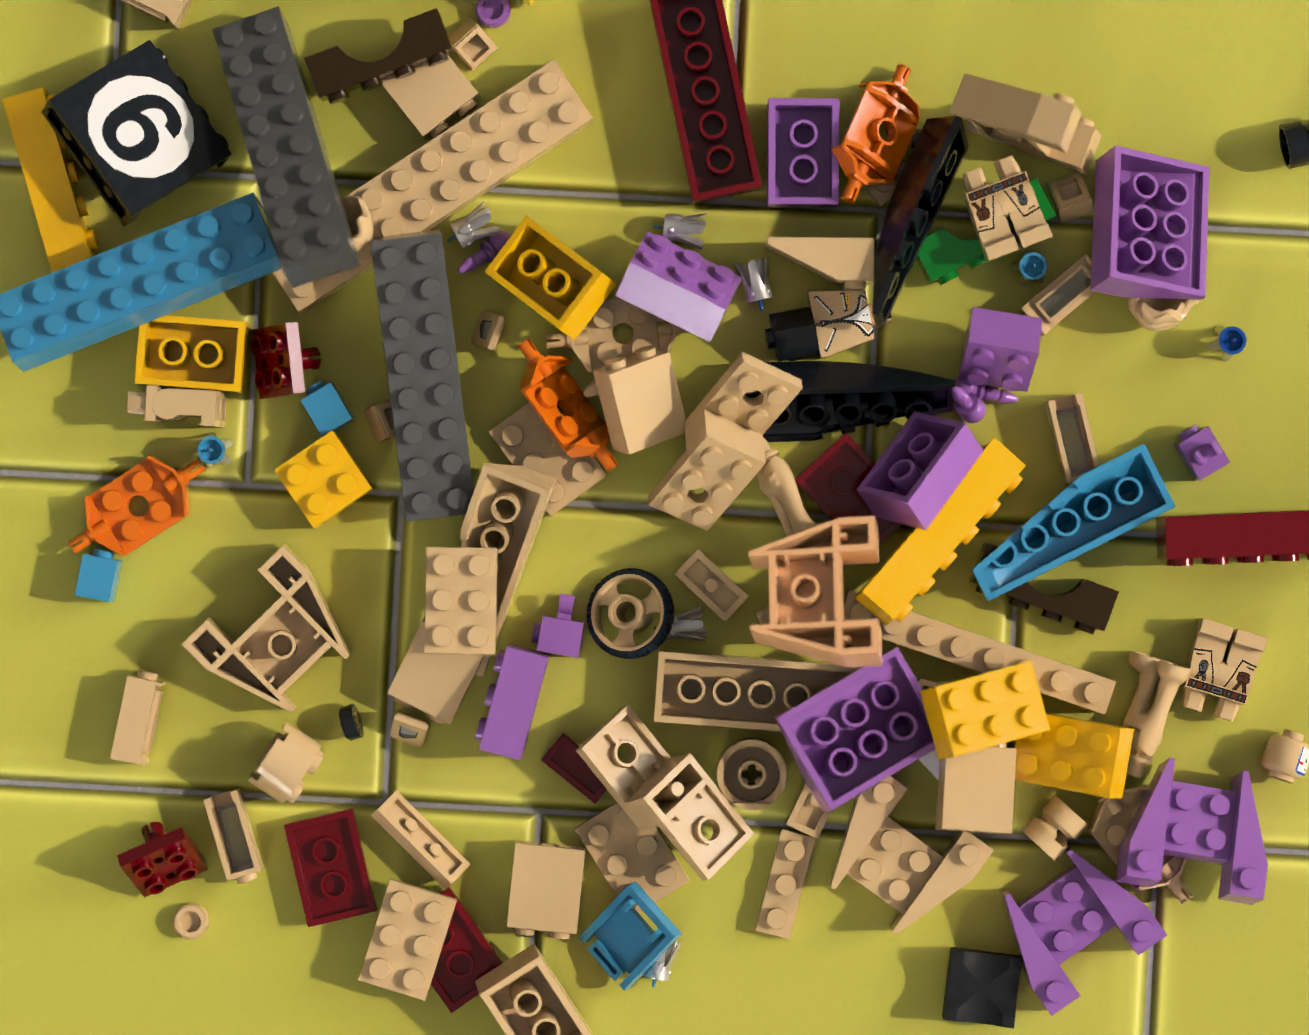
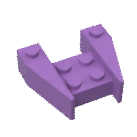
(1197, 826)
(1067, 918)

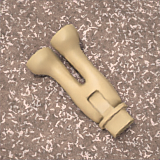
(780, 486)
(1150, 724)

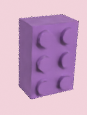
(799, 153)
(678, 286)
(920, 470)
(512, 701)

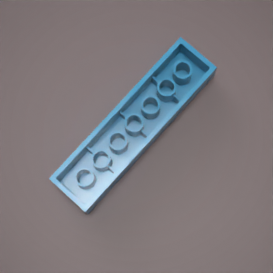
(137, 282)

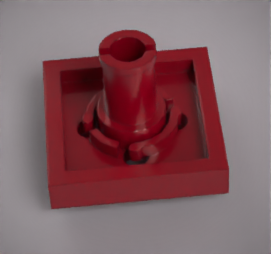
(281, 360)
(162, 860)

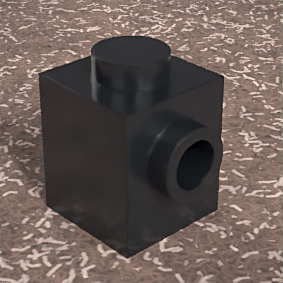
(792, 334)

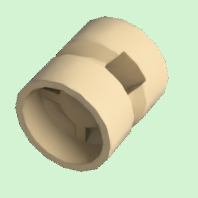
(1055, 827)

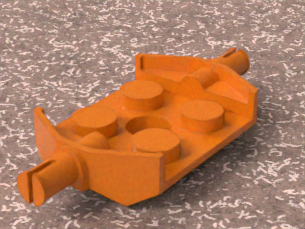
(863, 153)
(549, 386)
(109, 511)

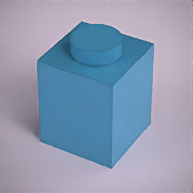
(326, 407)
(98, 576)

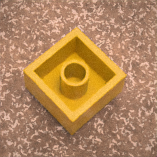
(324, 479)

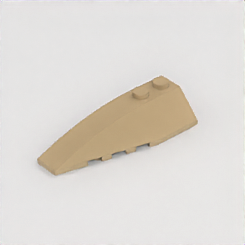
(506, 516)

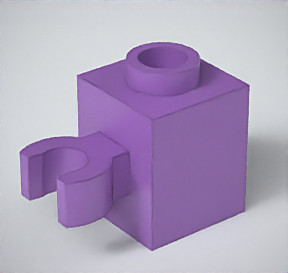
(1200, 451)
(559, 633)

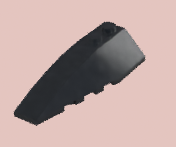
(914, 206)
(854, 395)

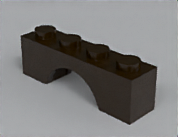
(422, 42)
(1085, 603)

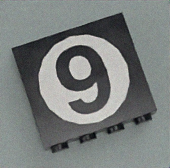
(136, 131)

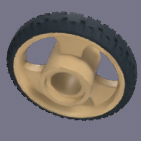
(607, 594)

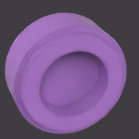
(493, 12)

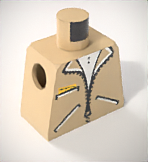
(841, 320)

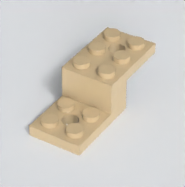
(725, 441)
(665, 792)

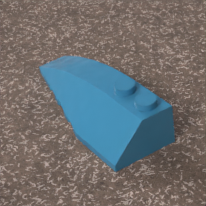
(1077, 520)

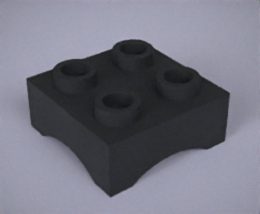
(982, 987)

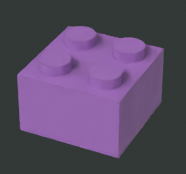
(1000, 349)

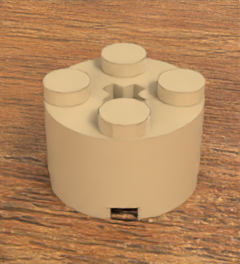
(286, 763)
(736, 787)

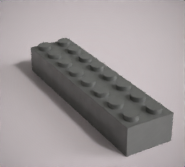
(286, 147)
(422, 374)

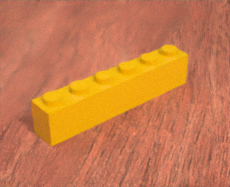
(50, 181)
(924, 551)

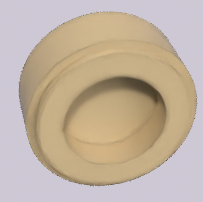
(191, 921)

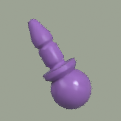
(486, 254)
(988, 393)
(968, 405)

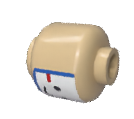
(1286, 756)

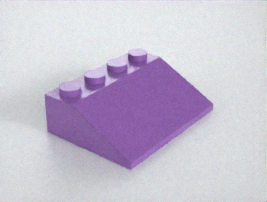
(1149, 226)
(858, 731)

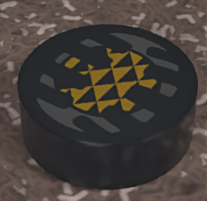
(351, 722)

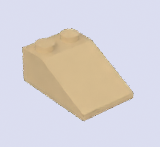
(834, 259)

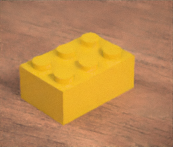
(550, 278)
(193, 353)
(984, 710)
(1076, 756)

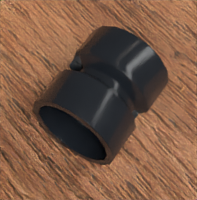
(1294, 144)

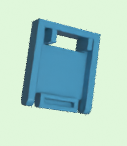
(626, 939)

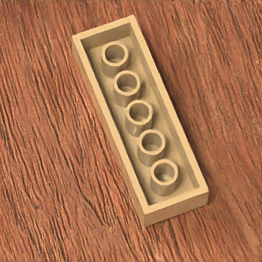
(736, 688)

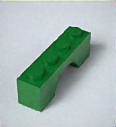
(945, 253)

